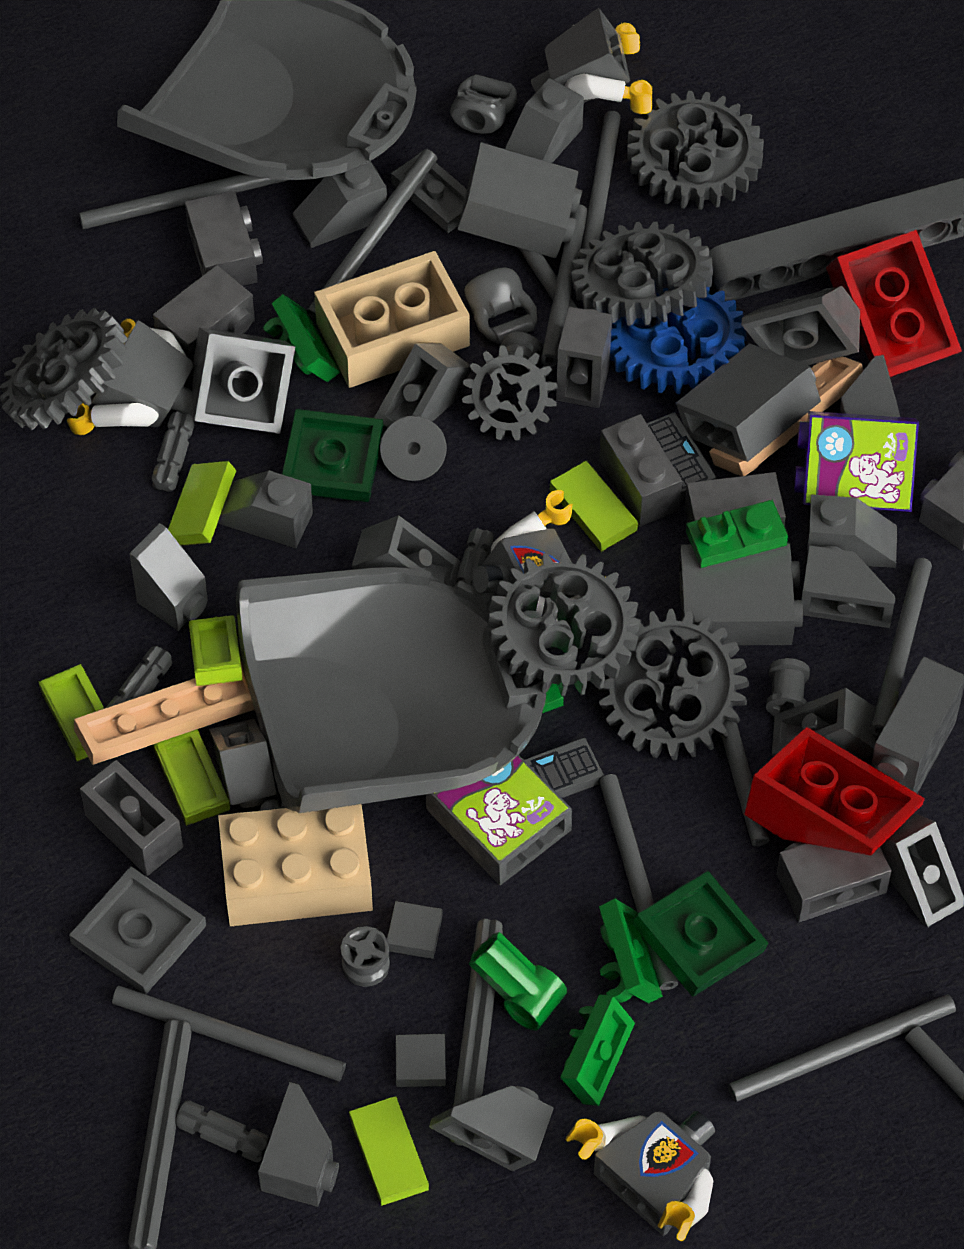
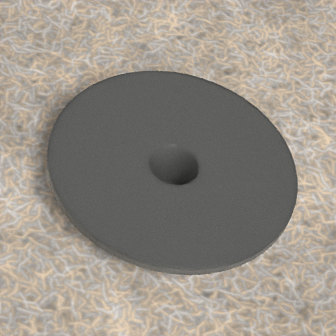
(413, 448)

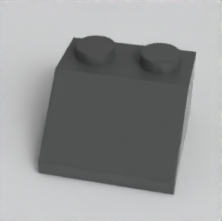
(808, 326)
(240, 380)

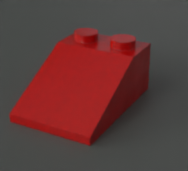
(897, 303)
(828, 797)

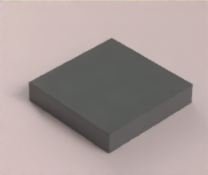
(137, 930)

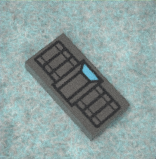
(681, 451)
(568, 768)

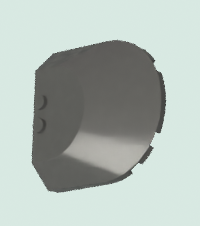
(284, 90)
(378, 685)

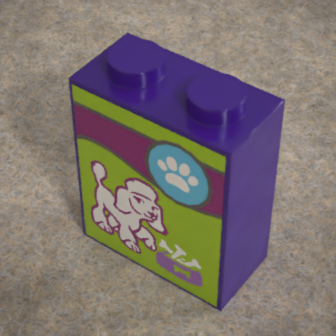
(858, 458)

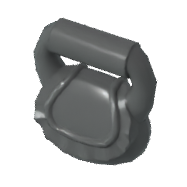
(481, 112)
(496, 294)

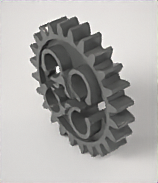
(703, 166)
(651, 261)
(63, 369)
(598, 608)
(713, 691)

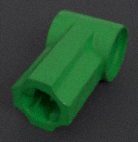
(528, 989)

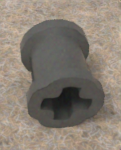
(787, 685)

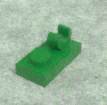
(299, 331)
(737, 533)
(631, 952)
(597, 1049)

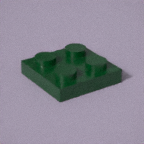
(334, 453)
(700, 933)

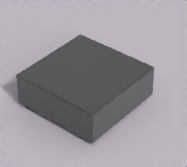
(414, 929)
(420, 1060)

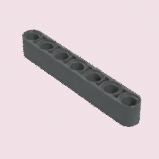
(808, 247)

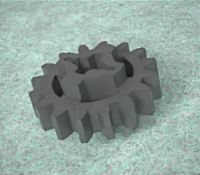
(527, 381)

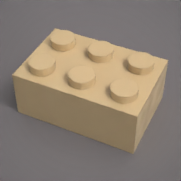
(382, 315)
(294, 864)

